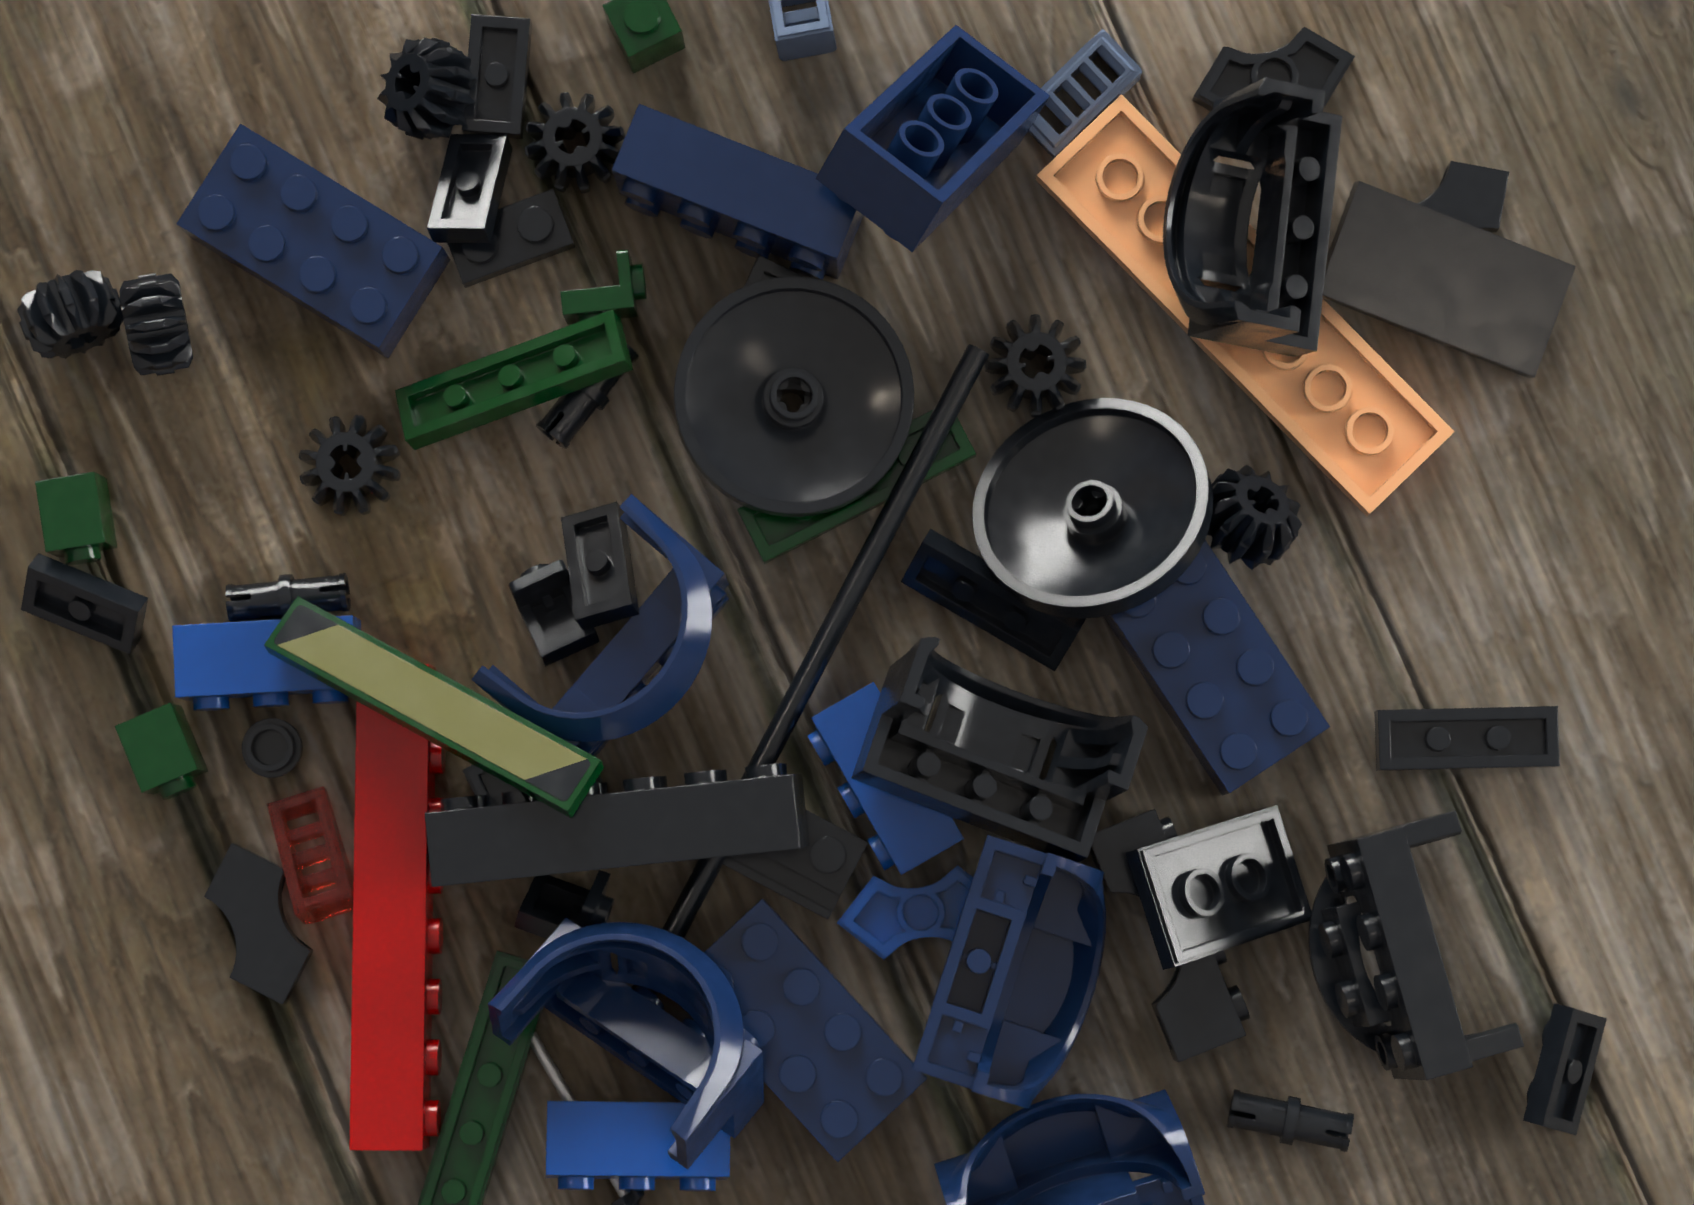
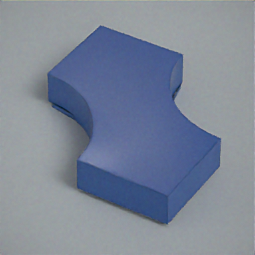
(892, 915)

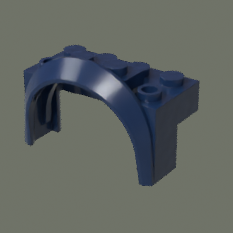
(668, 632)
(701, 1062)

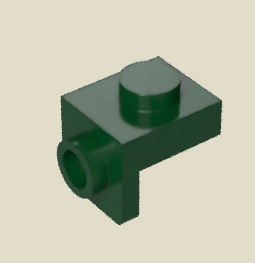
(622, 298)

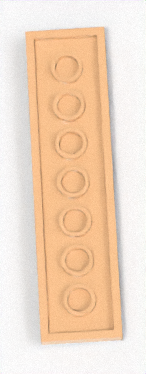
(1333, 403)

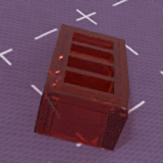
(327, 903)

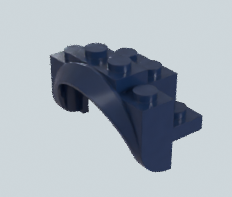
(1016, 974)
(1079, 1154)

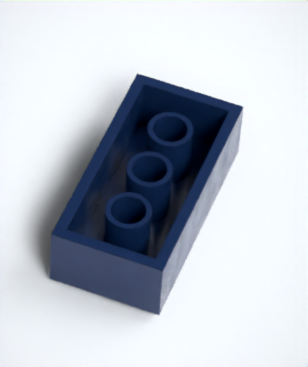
(932, 137)
(734, 193)
(314, 241)
(1218, 674)
(815, 1037)

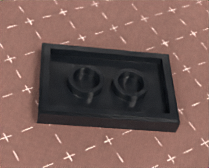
(1219, 887)

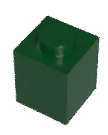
(644, 30)
(76, 517)
(162, 751)

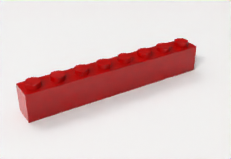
(394, 939)

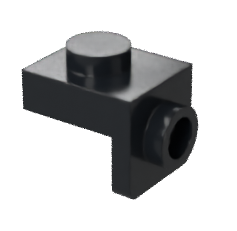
(548, 612)
(554, 899)

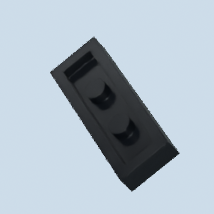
(967, 588)
(1467, 738)

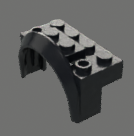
(1209, 211)
(988, 752)
(1412, 980)

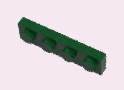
(513, 379)
(779, 535)

